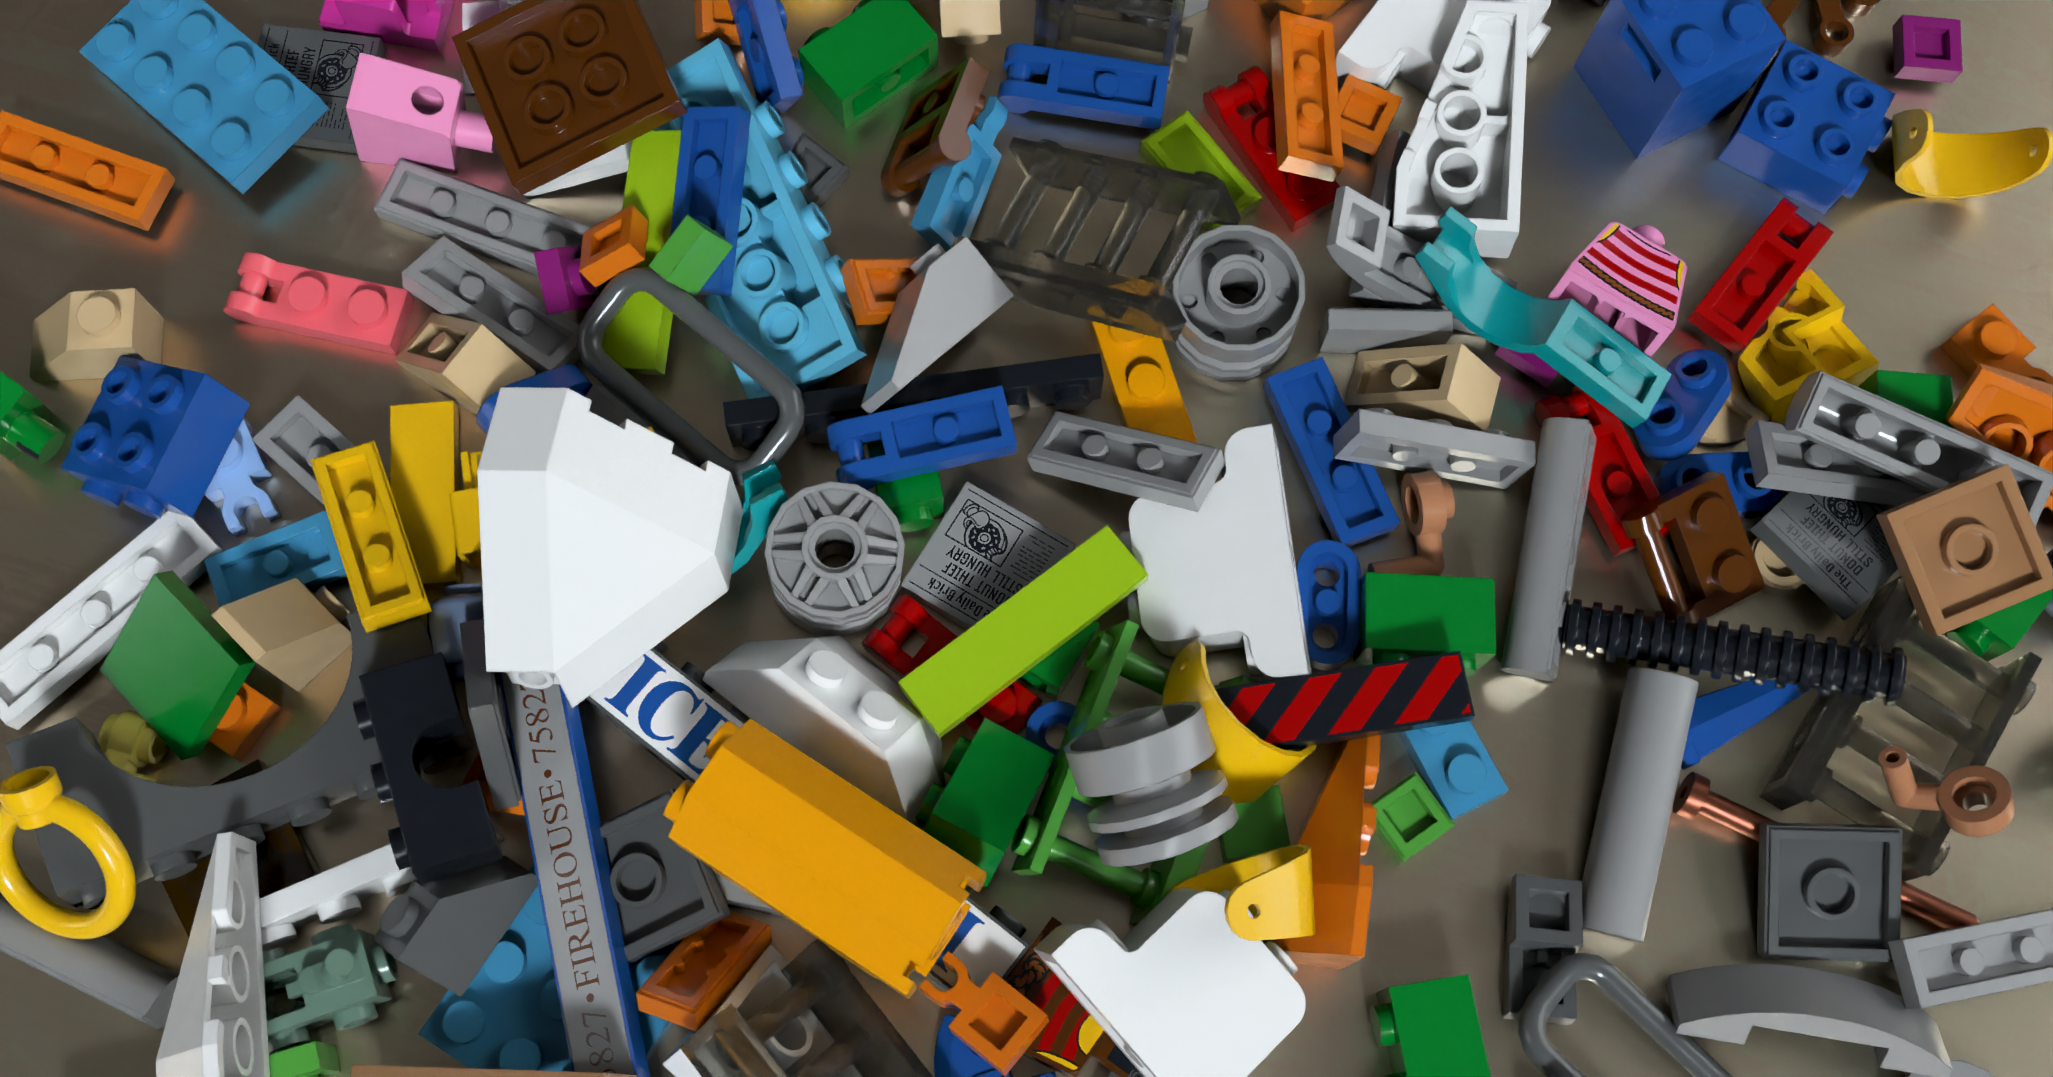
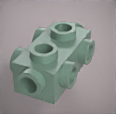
(330, 981)

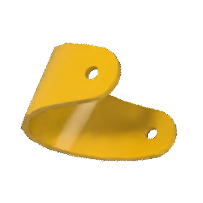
(1964, 163)
(1243, 757)
(1273, 888)

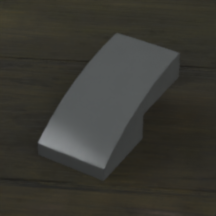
(1540, 931)

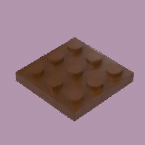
(566, 83)

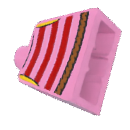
(1628, 284)

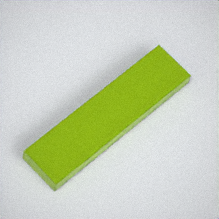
(642, 328)
(1023, 631)

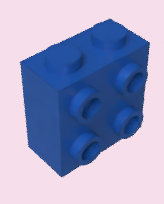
(1809, 128)
(154, 437)

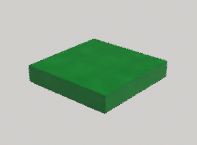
(177, 665)

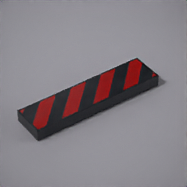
(1354, 701)

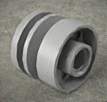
(1239, 302)
(828, 522)
(1156, 799)

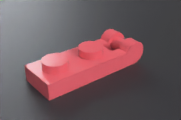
(320, 304)

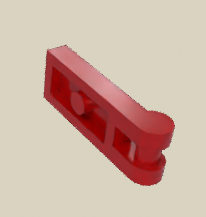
(1294, 196)
(1759, 277)
(1617, 473)
(1008, 708)

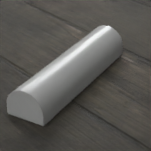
(1902, 440)
(1549, 548)
(1637, 802)
(92, 966)

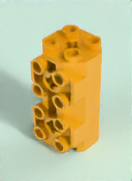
(823, 854)

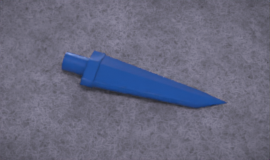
(1730, 712)

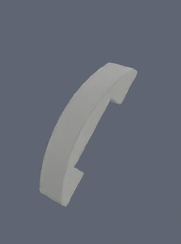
(1381, 255)
(1731, 999)

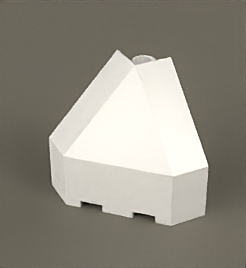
(592, 540)

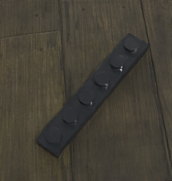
(1060, 382)

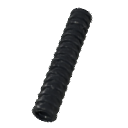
(1736, 652)

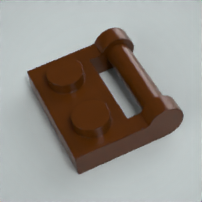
(935, 128)
(1708, 544)

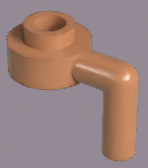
(1426, 507)
(1953, 796)

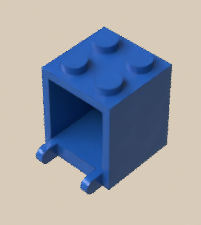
(1674, 64)

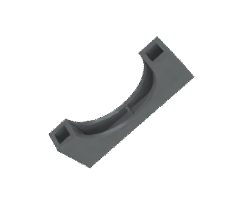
(176, 825)

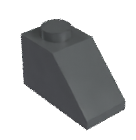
(455, 921)

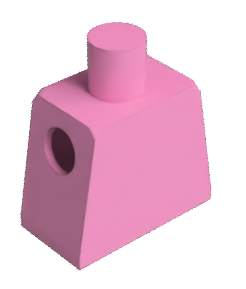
(411, 116)

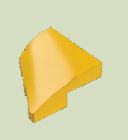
(1798, 341)

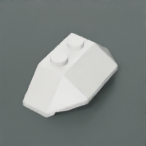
(839, 713)

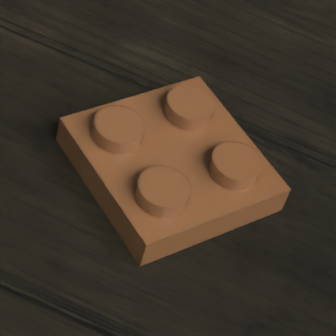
(1967, 550)

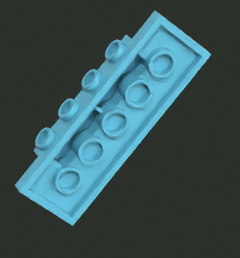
(785, 283)

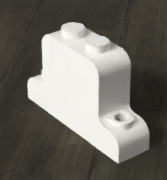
(1411, 39)
(1226, 569)
(1181, 987)

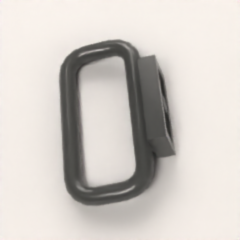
(627, 398)
(1625, 994)

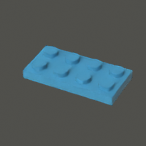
(206, 84)

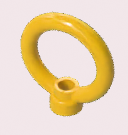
(35, 800)

